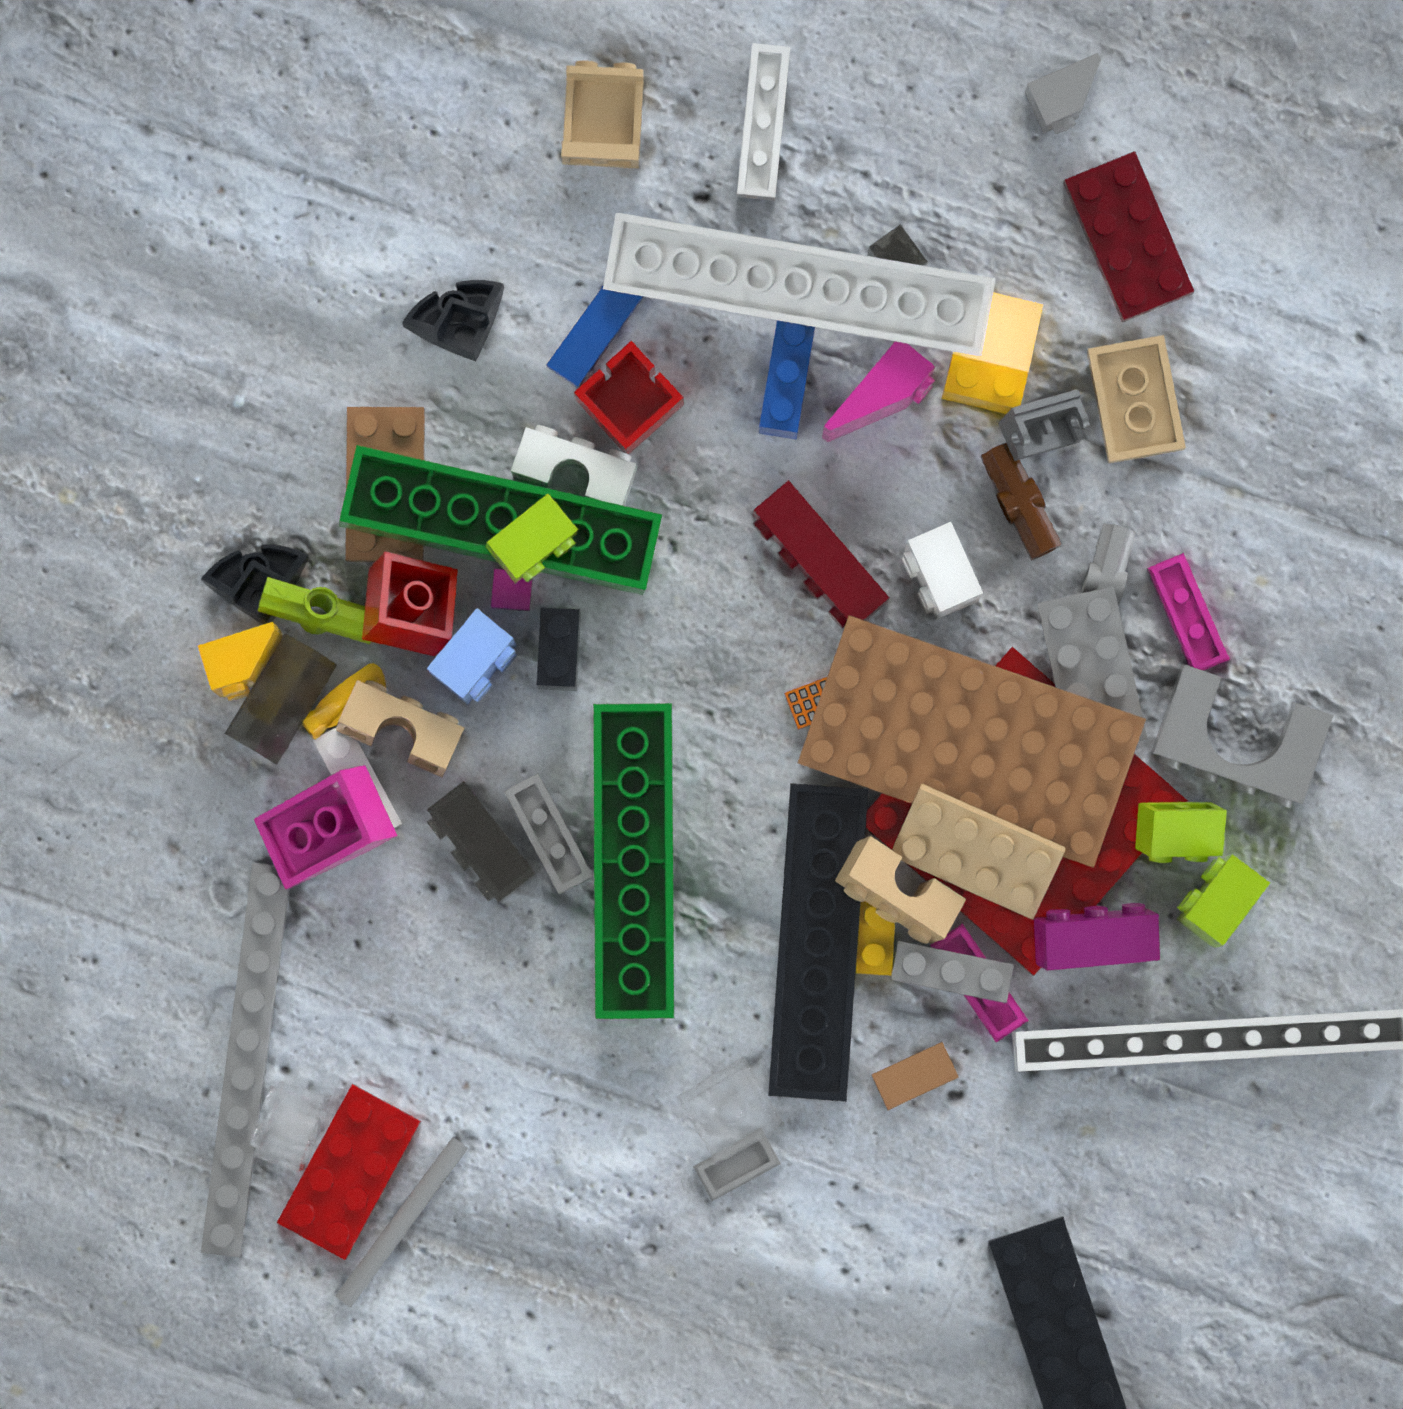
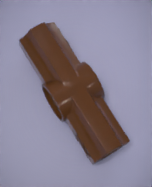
(1021, 501)

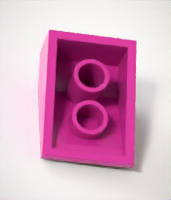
(888, 388)
(325, 826)

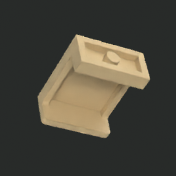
(603, 115)

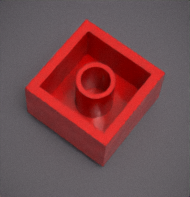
(410, 604)

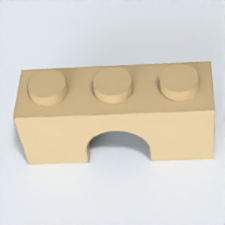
(373, 709)
(871, 878)

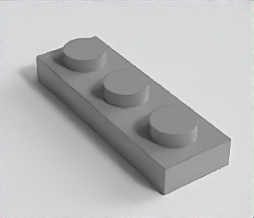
(548, 834)
(952, 972)

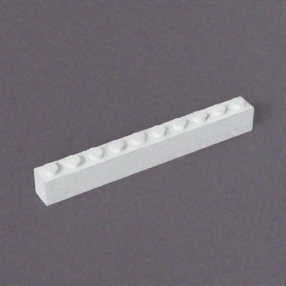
(1208, 1040)

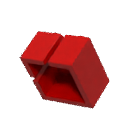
(629, 402)

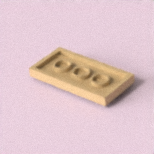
(978, 851)

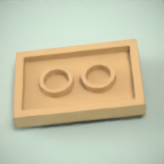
(1136, 399)

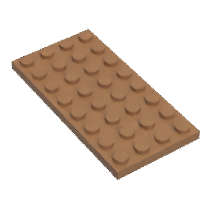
(984, 735)

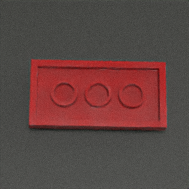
(349, 1172)

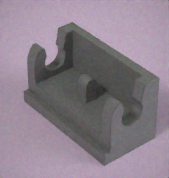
(1044, 425)

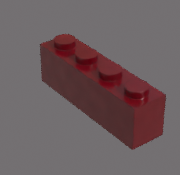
(819, 555)

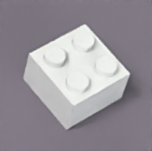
(941, 571)

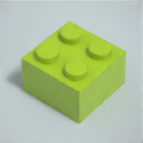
(1222, 900)

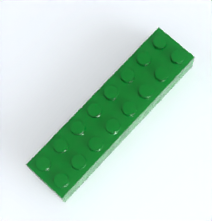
(466, 509)
(633, 861)

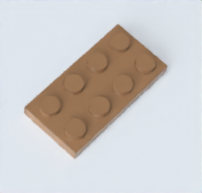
(389, 430)

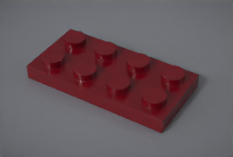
(1128, 236)

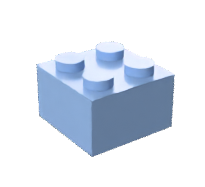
(473, 657)

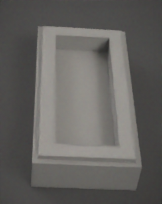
(737, 1169)

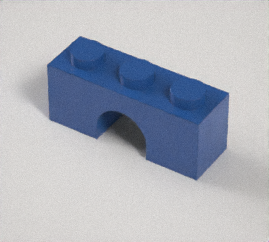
(786, 380)

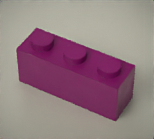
(1096, 937)

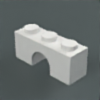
(544, 453)

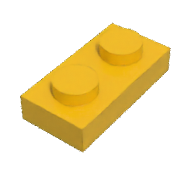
(874, 943)

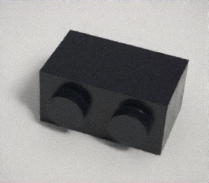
(558, 649)

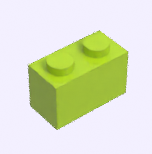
(532, 539)
(1180, 830)

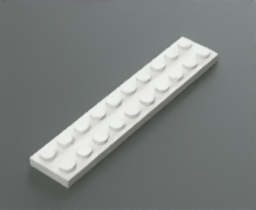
(799, 284)

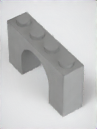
(1282, 773)

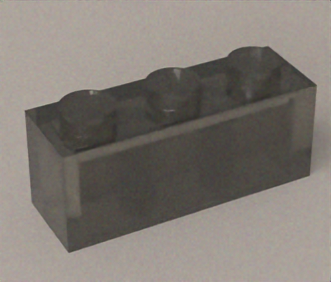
(281, 698)
(480, 843)

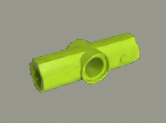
(295, 605)

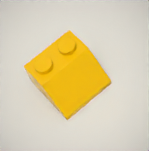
(239, 659)

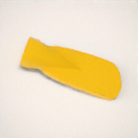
(332, 705)

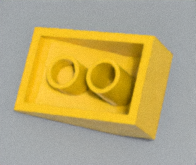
(1000, 374)

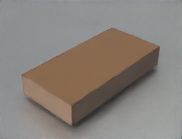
(914, 1076)

